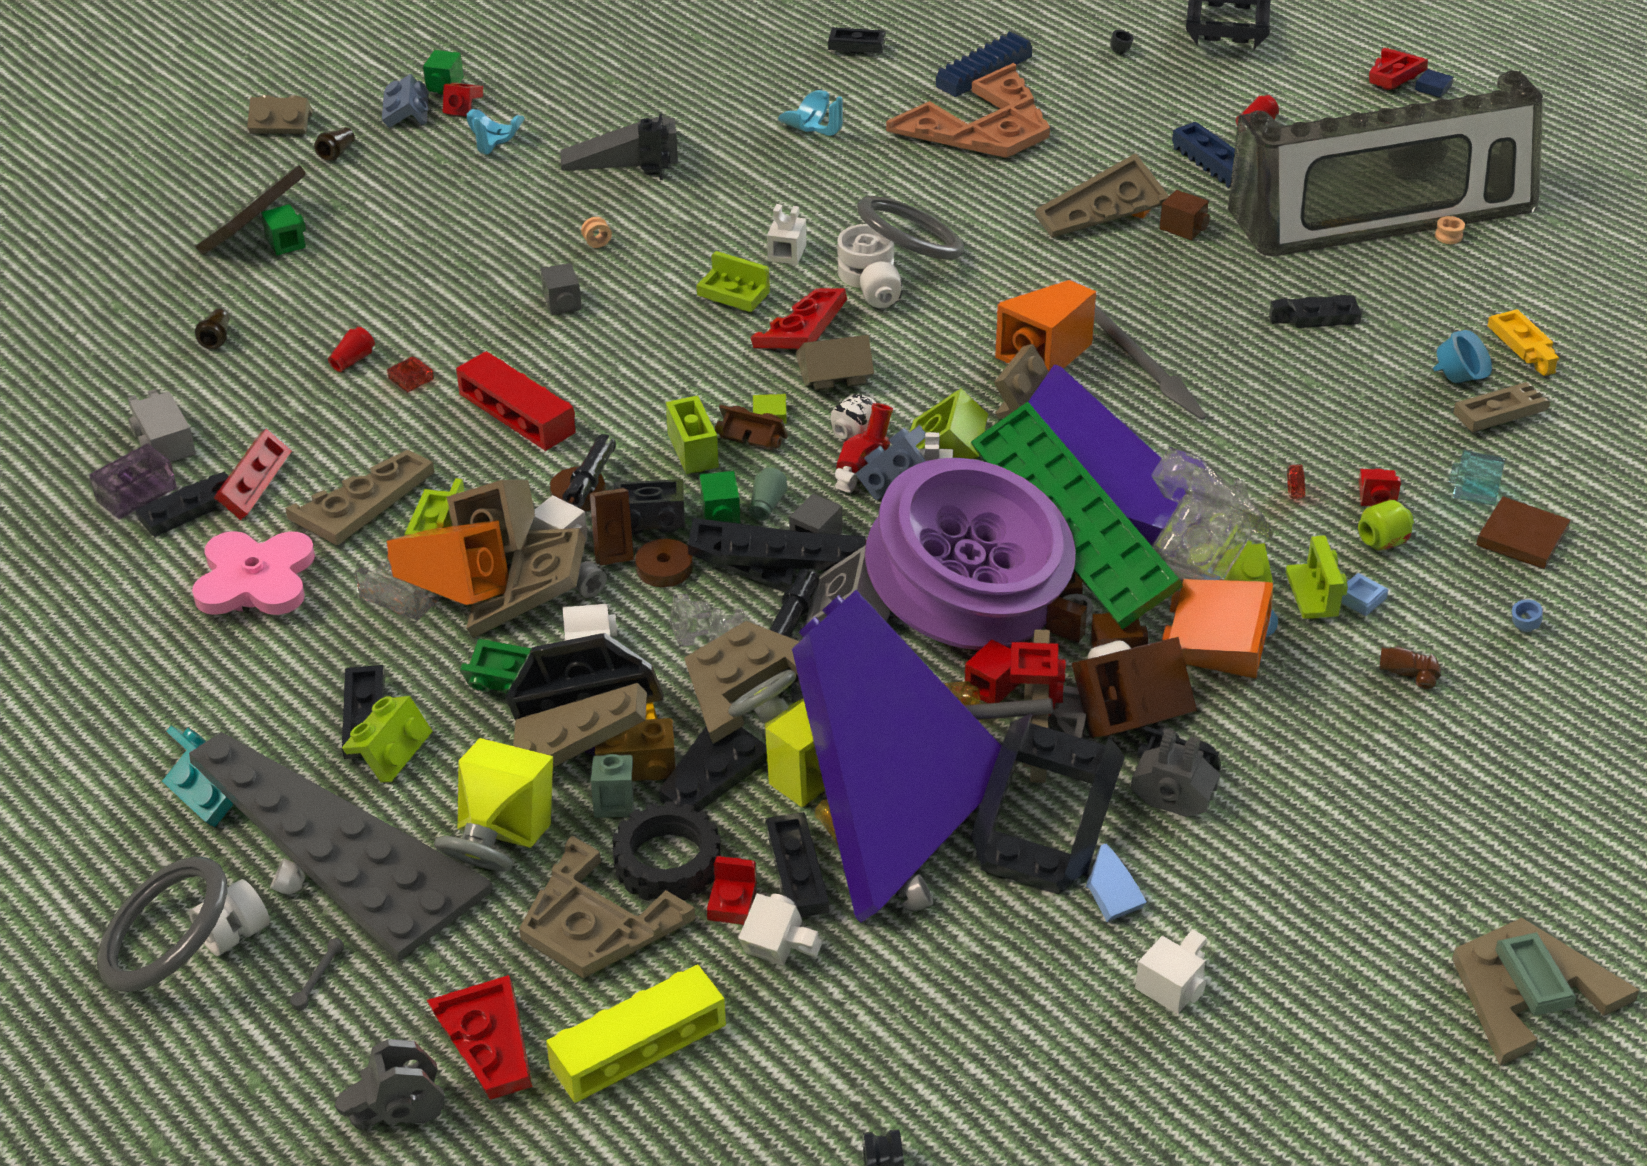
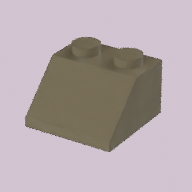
(835, 361)
(503, 501)

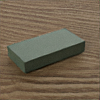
(1535, 974)

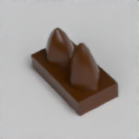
(611, 526)

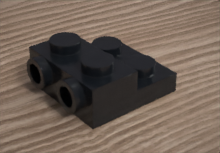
(655, 504)

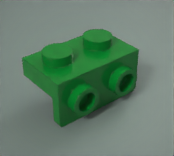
(493, 665)

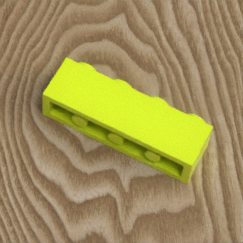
(636, 1033)

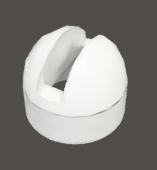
(288, 878)

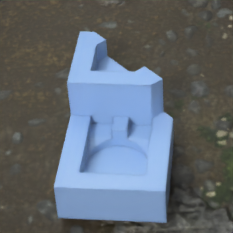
(1113, 886)

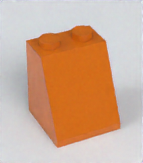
(1052, 319)
(453, 561)
(1222, 624)

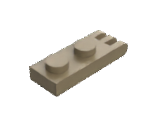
(1500, 406)

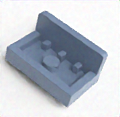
(403, 99)
(888, 464)

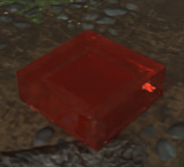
(410, 374)

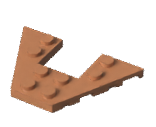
(1001, 133)

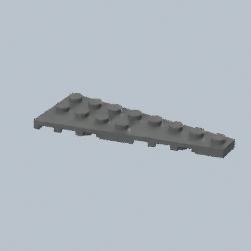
(369, 868)

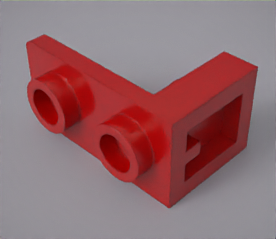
(1038, 665)

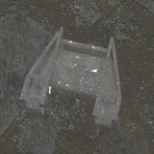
(1209, 521)

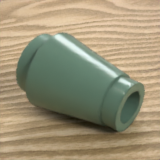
(767, 491)

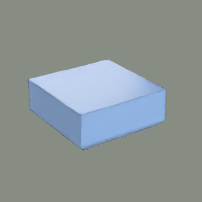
(1364, 594)

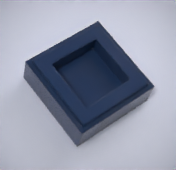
(1434, 83)

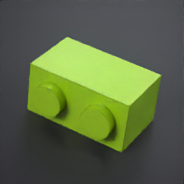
(692, 434)

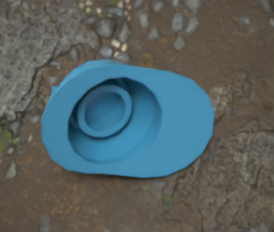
(1463, 358)

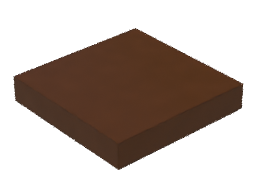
(1523, 532)

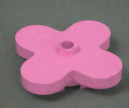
(254, 573)

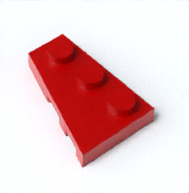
(487, 1034)

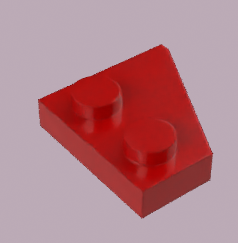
(1396, 68)

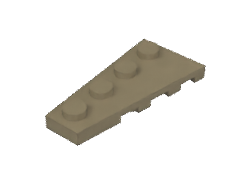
(581, 724)

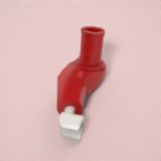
(861, 445)

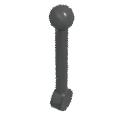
(300, 999)

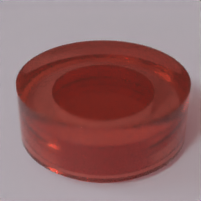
(1296, 481)

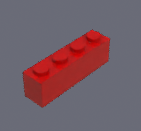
(516, 400)

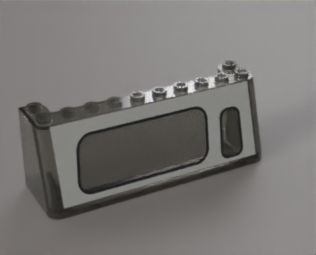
(1387, 169)

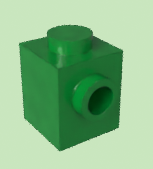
(442, 69)
(284, 229)
(720, 497)

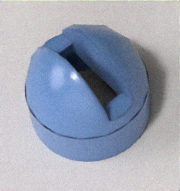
(1533, 614)

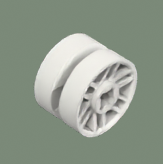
(859, 248)

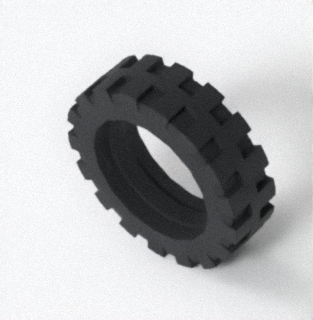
(663, 821)

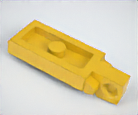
(1525, 340)

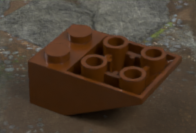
(1134, 687)

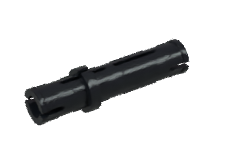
(585, 477)
(795, 603)

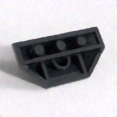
(575, 671)

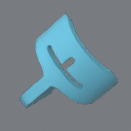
(816, 104)
(487, 130)

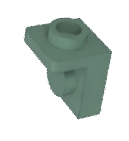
(612, 786)

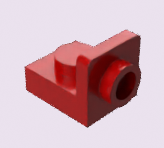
(459, 97)
(1378, 486)
(732, 890)

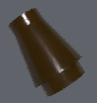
(333, 143)
(213, 329)

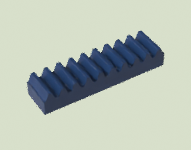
(959, 77)
(1206, 150)

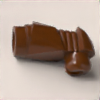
(1407, 663)

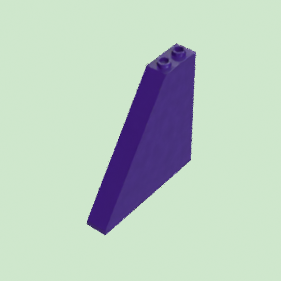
(1106, 450)
(890, 746)

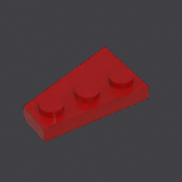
(806, 322)

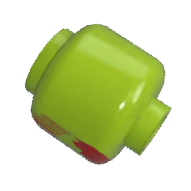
(1385, 525)

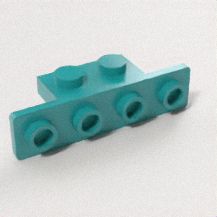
(192, 785)

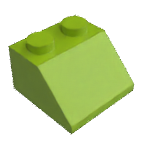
(958, 423)

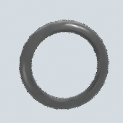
(951, 251)
(185, 948)

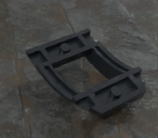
(1237, 31)
(1061, 754)

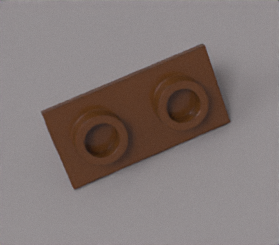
(765, 429)

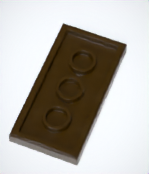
(250, 210)

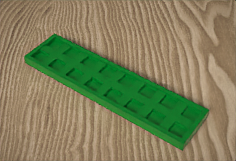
(1109, 549)

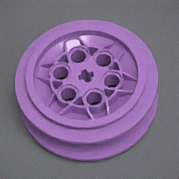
(968, 552)

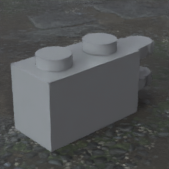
(161, 425)

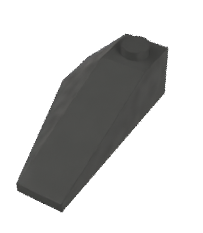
(614, 149)

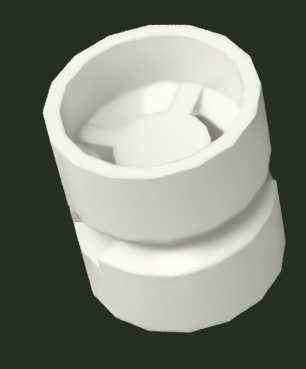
(244, 914)

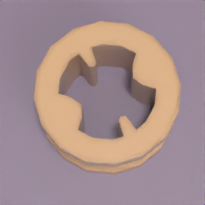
(1449, 230)
(602, 238)

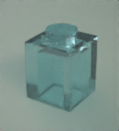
(1477, 477)

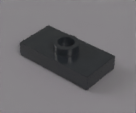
(857, 40)

